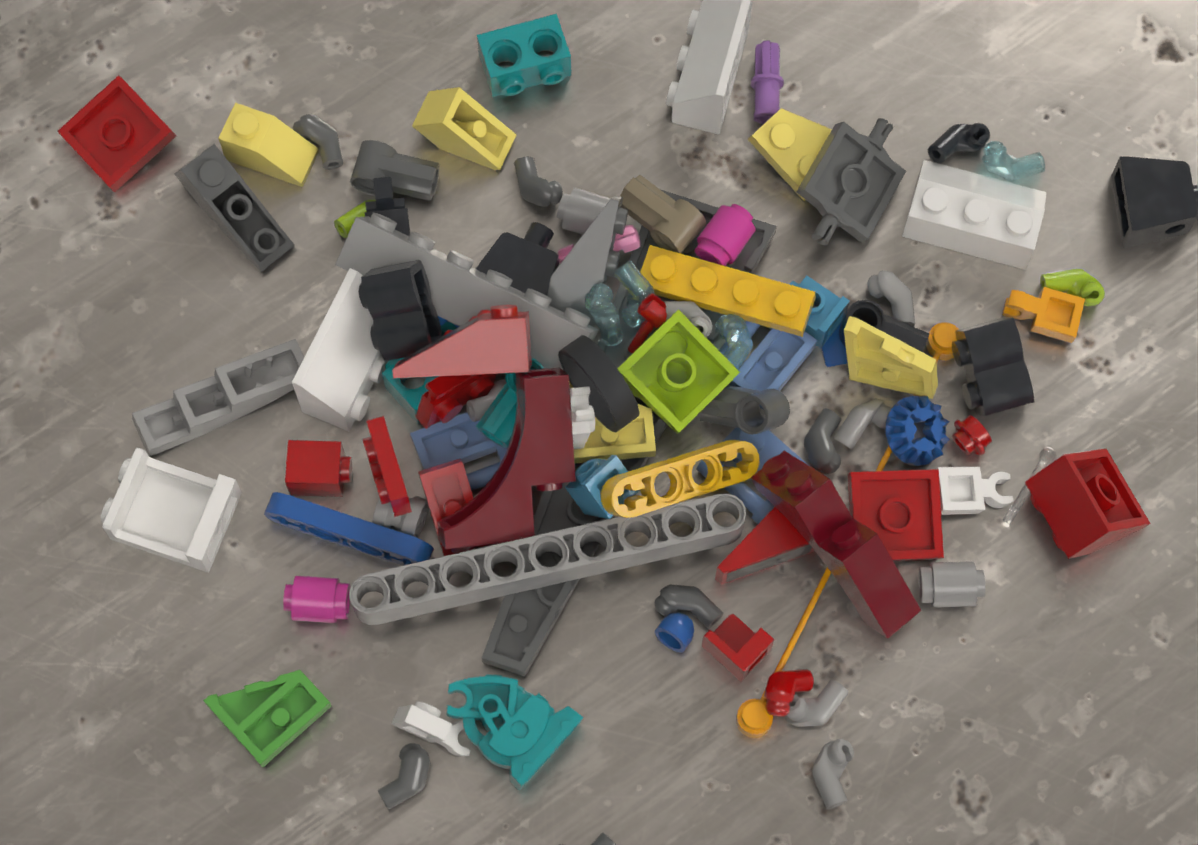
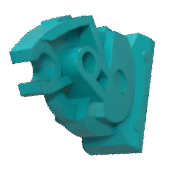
(518, 724)

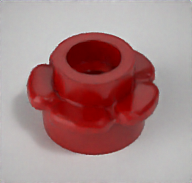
(971, 436)

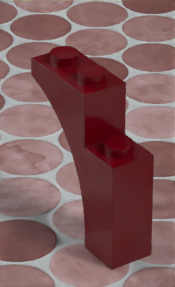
(536, 456)
(844, 544)

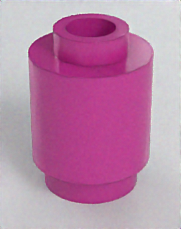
(725, 235)
(317, 599)

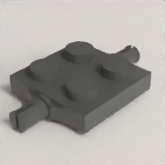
(851, 181)

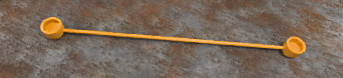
(752, 716)

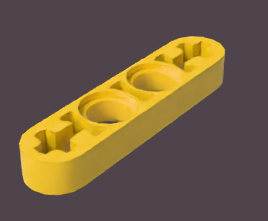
(681, 480)

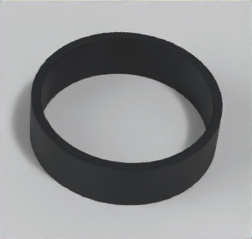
(609, 394)

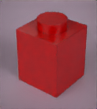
(317, 468)

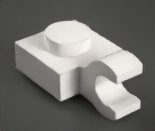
(425, 723)

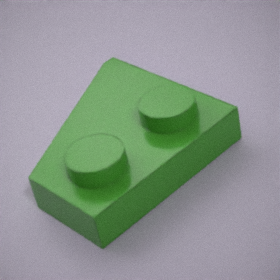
(270, 713)

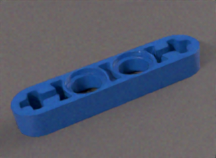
(347, 530)

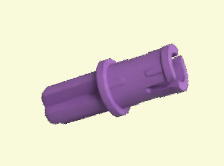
(766, 81)

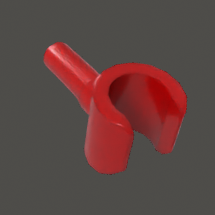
(655, 315)

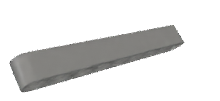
(533, 575)

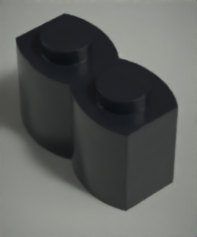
(400, 309)
(993, 366)

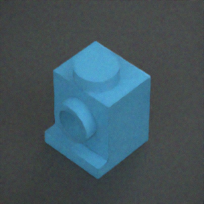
(828, 311)
(589, 483)

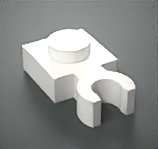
(582, 416)
(965, 491)

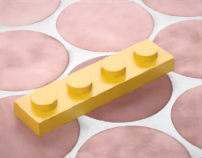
(728, 290)

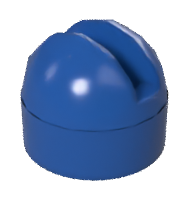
(675, 632)

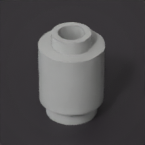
(580, 209)
(951, 584)

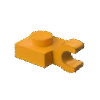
(1052, 312)

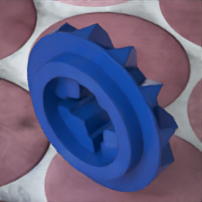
(901, 430)

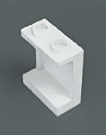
(170, 510)

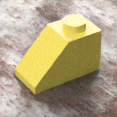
(464, 127)
(266, 145)

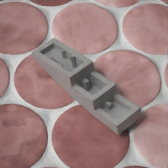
(220, 399)

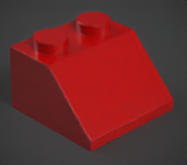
(1086, 502)

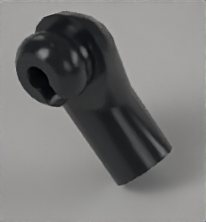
(959, 139)

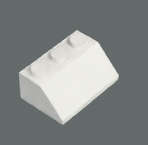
(709, 64)
(975, 215)
(340, 361)

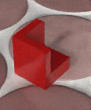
(737, 646)

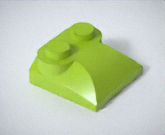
(677, 372)

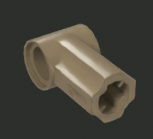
(670, 222)

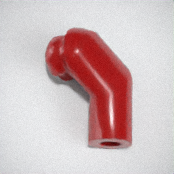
(782, 688)

